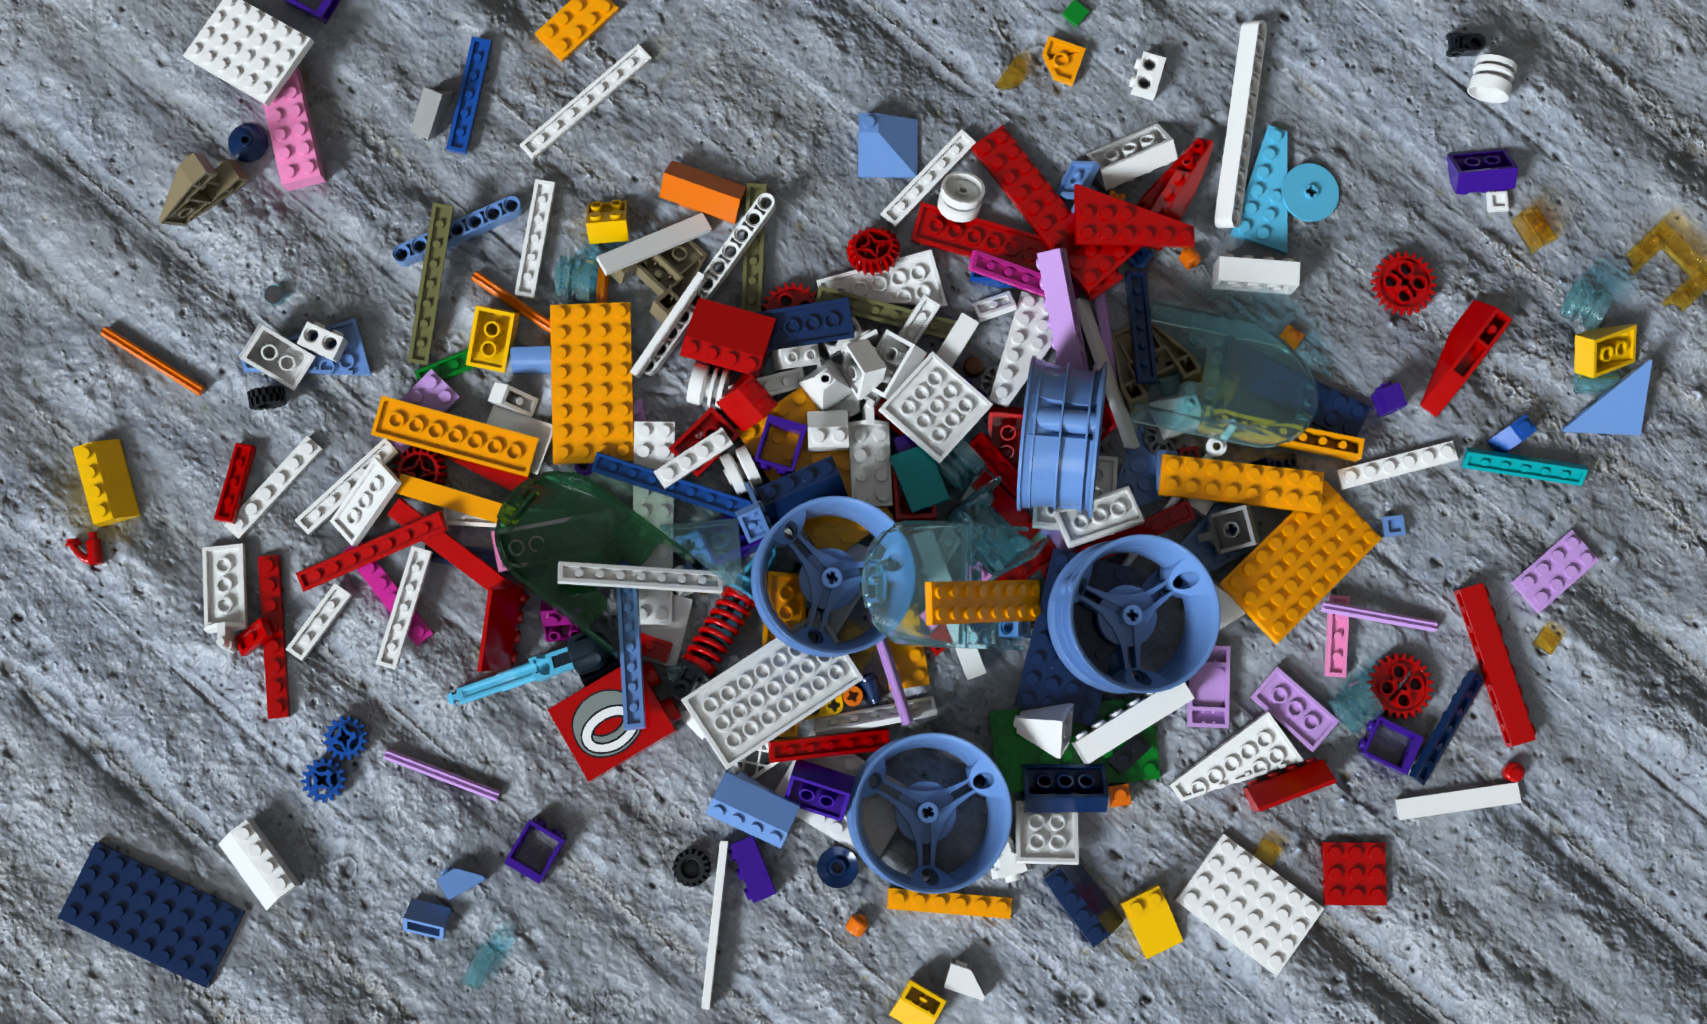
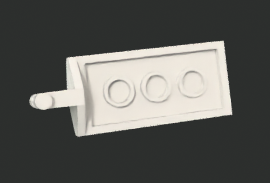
(870, 459)
(225, 592)

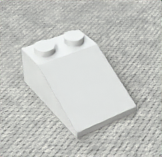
(276, 356)

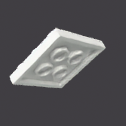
(1046, 837)

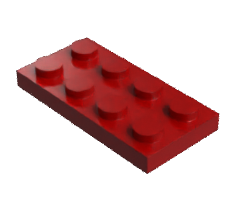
(1094, 264)

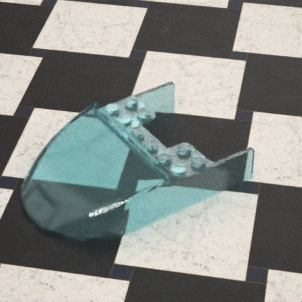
(1251, 384)
(923, 553)

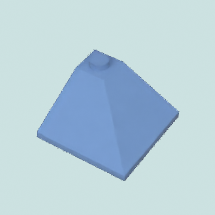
(887, 146)

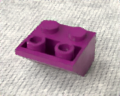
(555, 626)

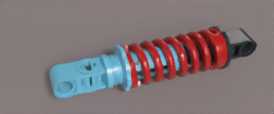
(716, 634)

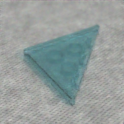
(714, 546)

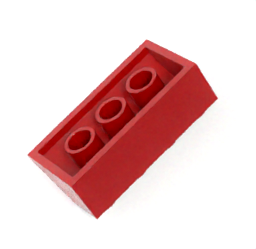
(1289, 784)

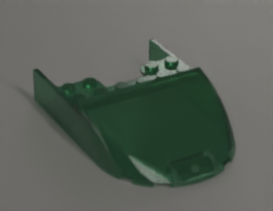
(571, 521)

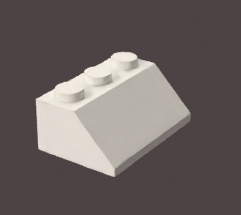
(900, 359)

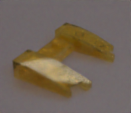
(1666, 239)

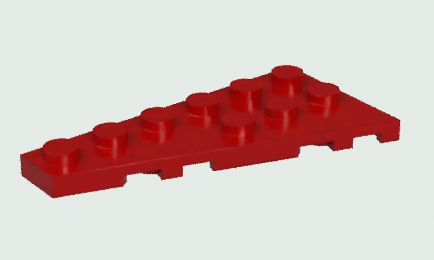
(1113, 222)

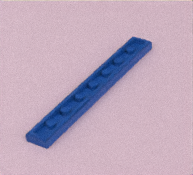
(681, 490)

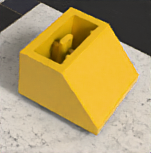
(607, 222)
(917, 1004)

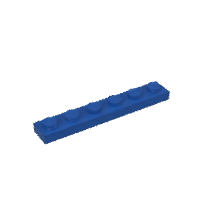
(469, 95)

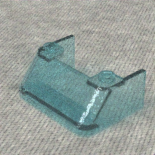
(1011, 550)

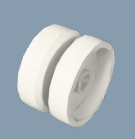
(961, 196)
(739, 471)

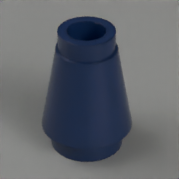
(871, 687)

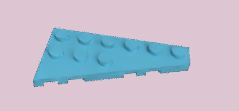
(1263, 212)

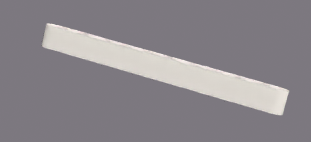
(1240, 124)
(718, 278)

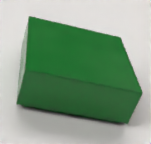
(1075, 13)

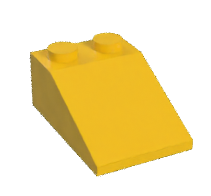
(492, 337)
(1604, 349)
(1151, 921)

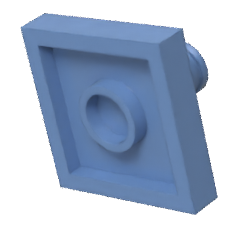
(1078, 173)

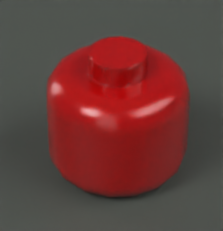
(1513, 772)

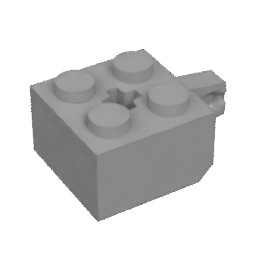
(1220, 527)

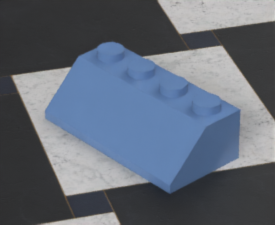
(753, 809)

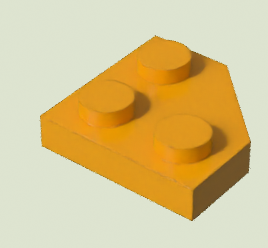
(1062, 59)

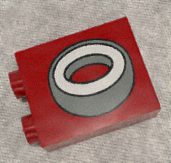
(595, 724)

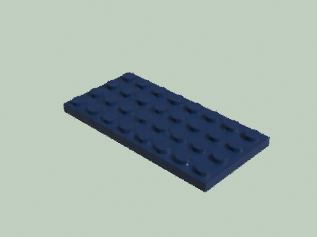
(1044, 676)
(151, 914)

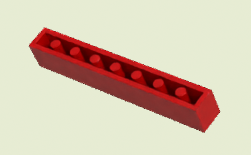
(1495, 665)

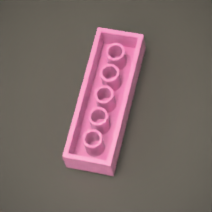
(294, 136)

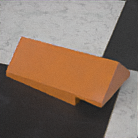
(702, 192)

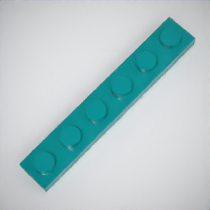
(1524, 466)

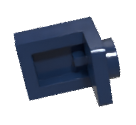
(1141, 258)

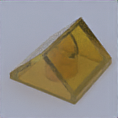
(1533, 229)

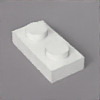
(994, 306)

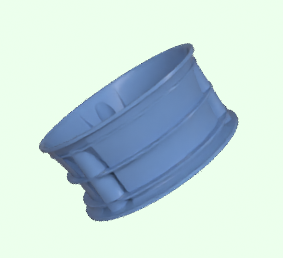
(1060, 437)
(813, 574)
(1193, 586)
(943, 813)

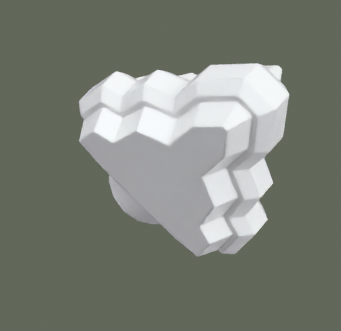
(1006, 865)

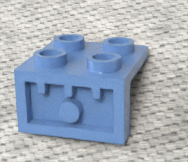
(751, 517)

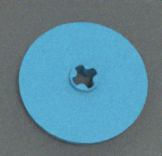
(1319, 182)

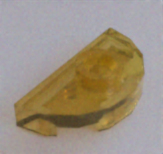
(1013, 75)

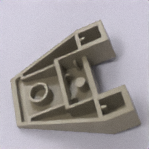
(200, 188)
(666, 275)
(1170, 359)

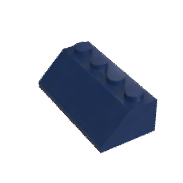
(800, 486)
(1064, 788)
(1083, 902)

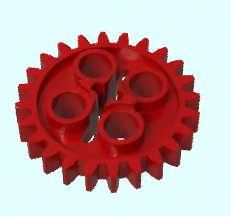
(1416, 272)
(796, 294)
(1414, 698)

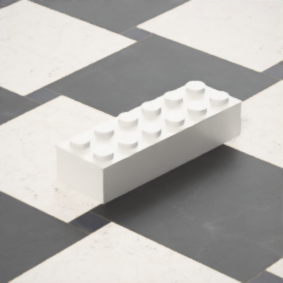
(1129, 722)

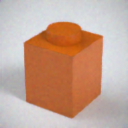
(1119, 795)

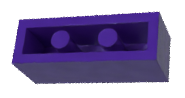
(752, 869)

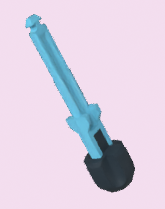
(580, 654)

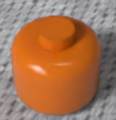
(1189, 258)
(857, 924)

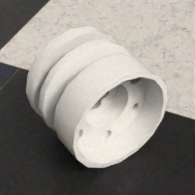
(1492, 78)
(707, 385)

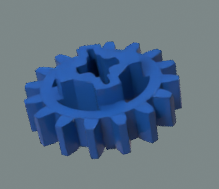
(347, 746)
(318, 786)

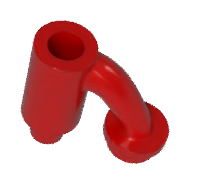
(94, 549)

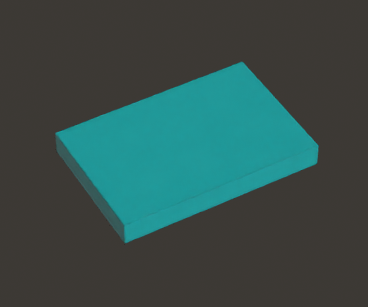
(919, 479)

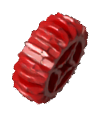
(863, 257)
(421, 464)

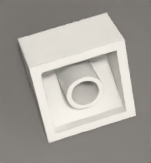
(862, 368)
(827, 431)

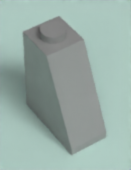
(431, 111)

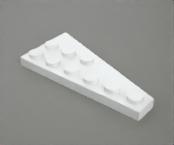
(1027, 337)

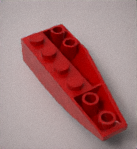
(1177, 186)
(1463, 352)

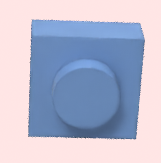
(1393, 526)

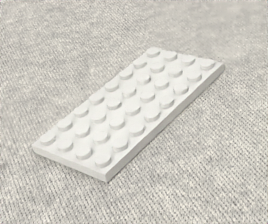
(767, 695)

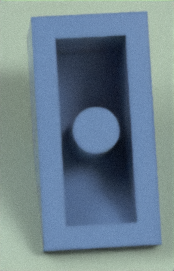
(458, 881)

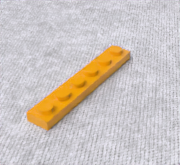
(950, 903)

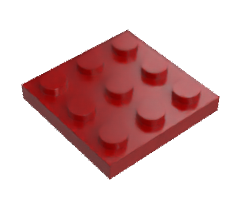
(1354, 873)

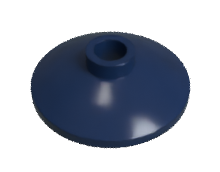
(254, 148)
(835, 878)

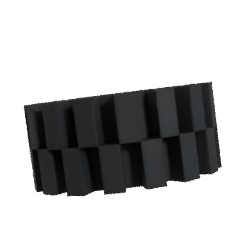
(266, 397)
(678, 867)

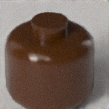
(973, 367)

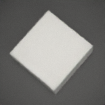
(1497, 201)

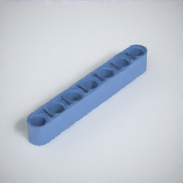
(468, 230)

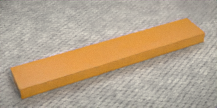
(449, 498)

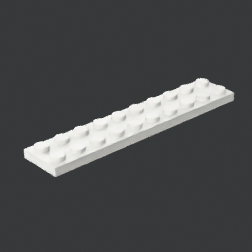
(652, 451)

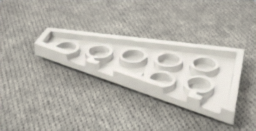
(901, 286)
(1245, 755)

